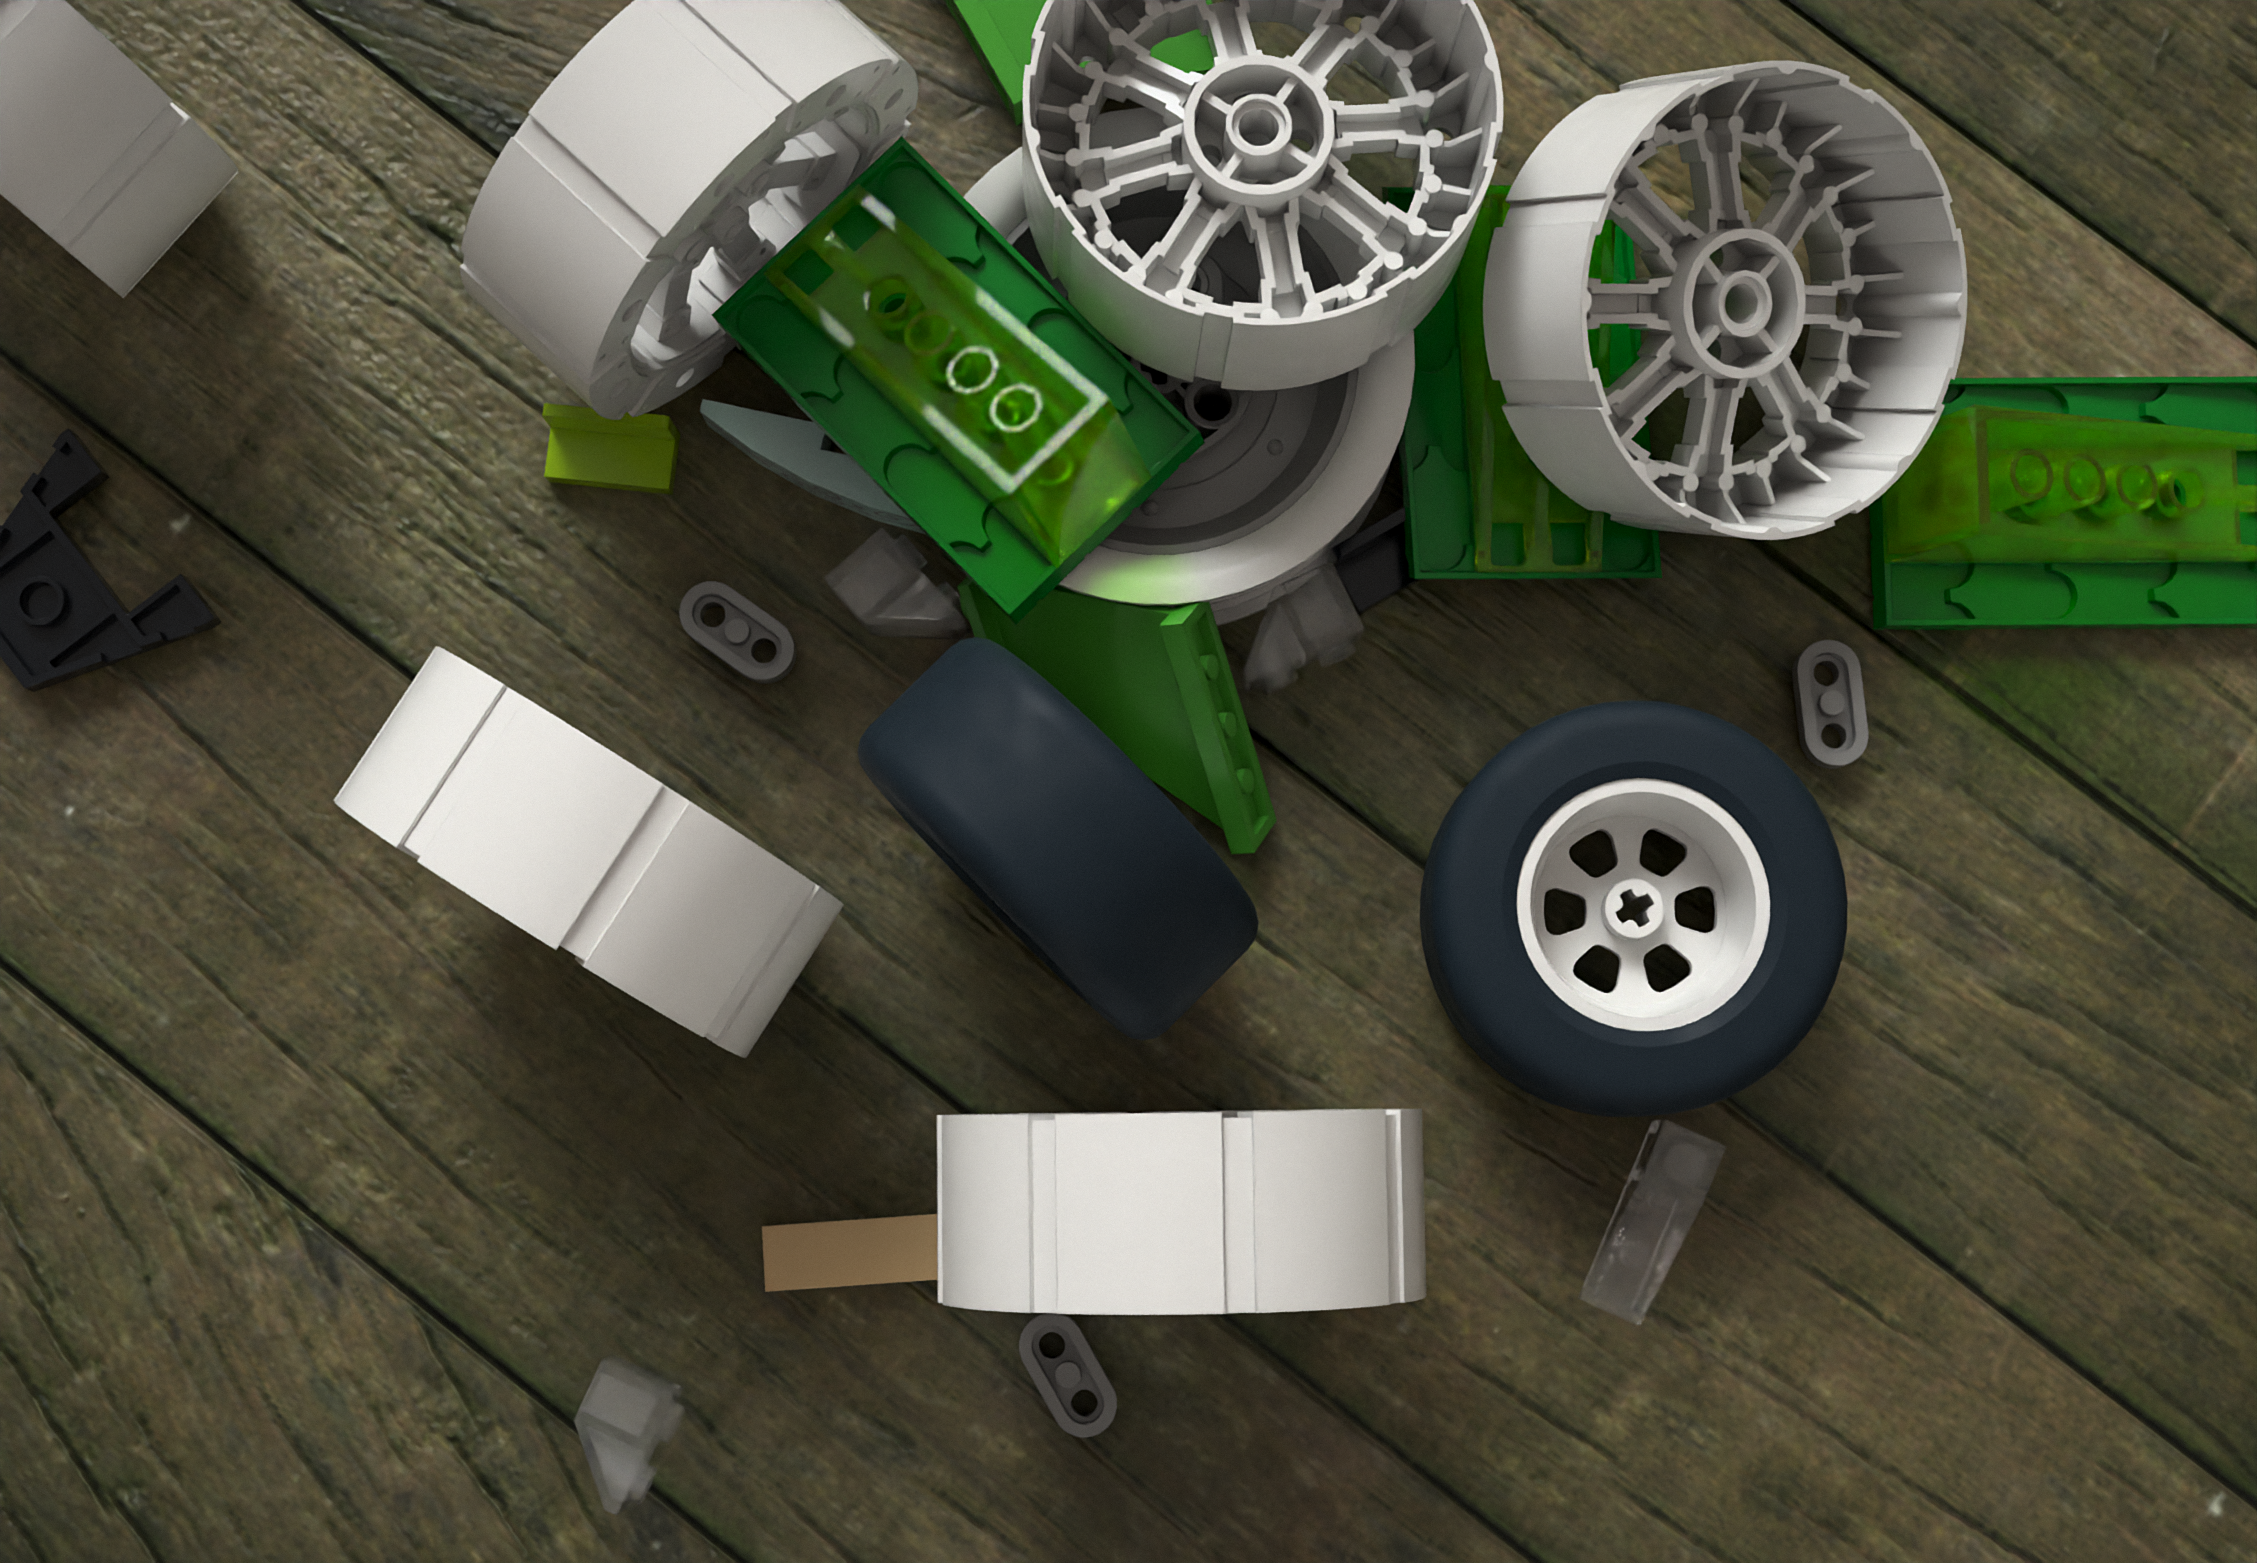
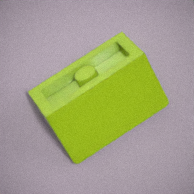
(611, 453)

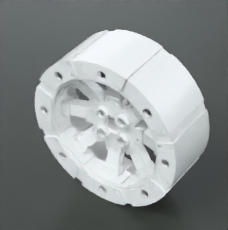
(1440, 80)
(97, 145)
(669, 179)
(1874, 235)
(588, 853)
(1180, 1211)

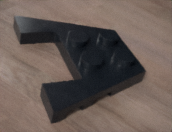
(54, 602)

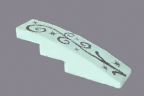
(803, 456)

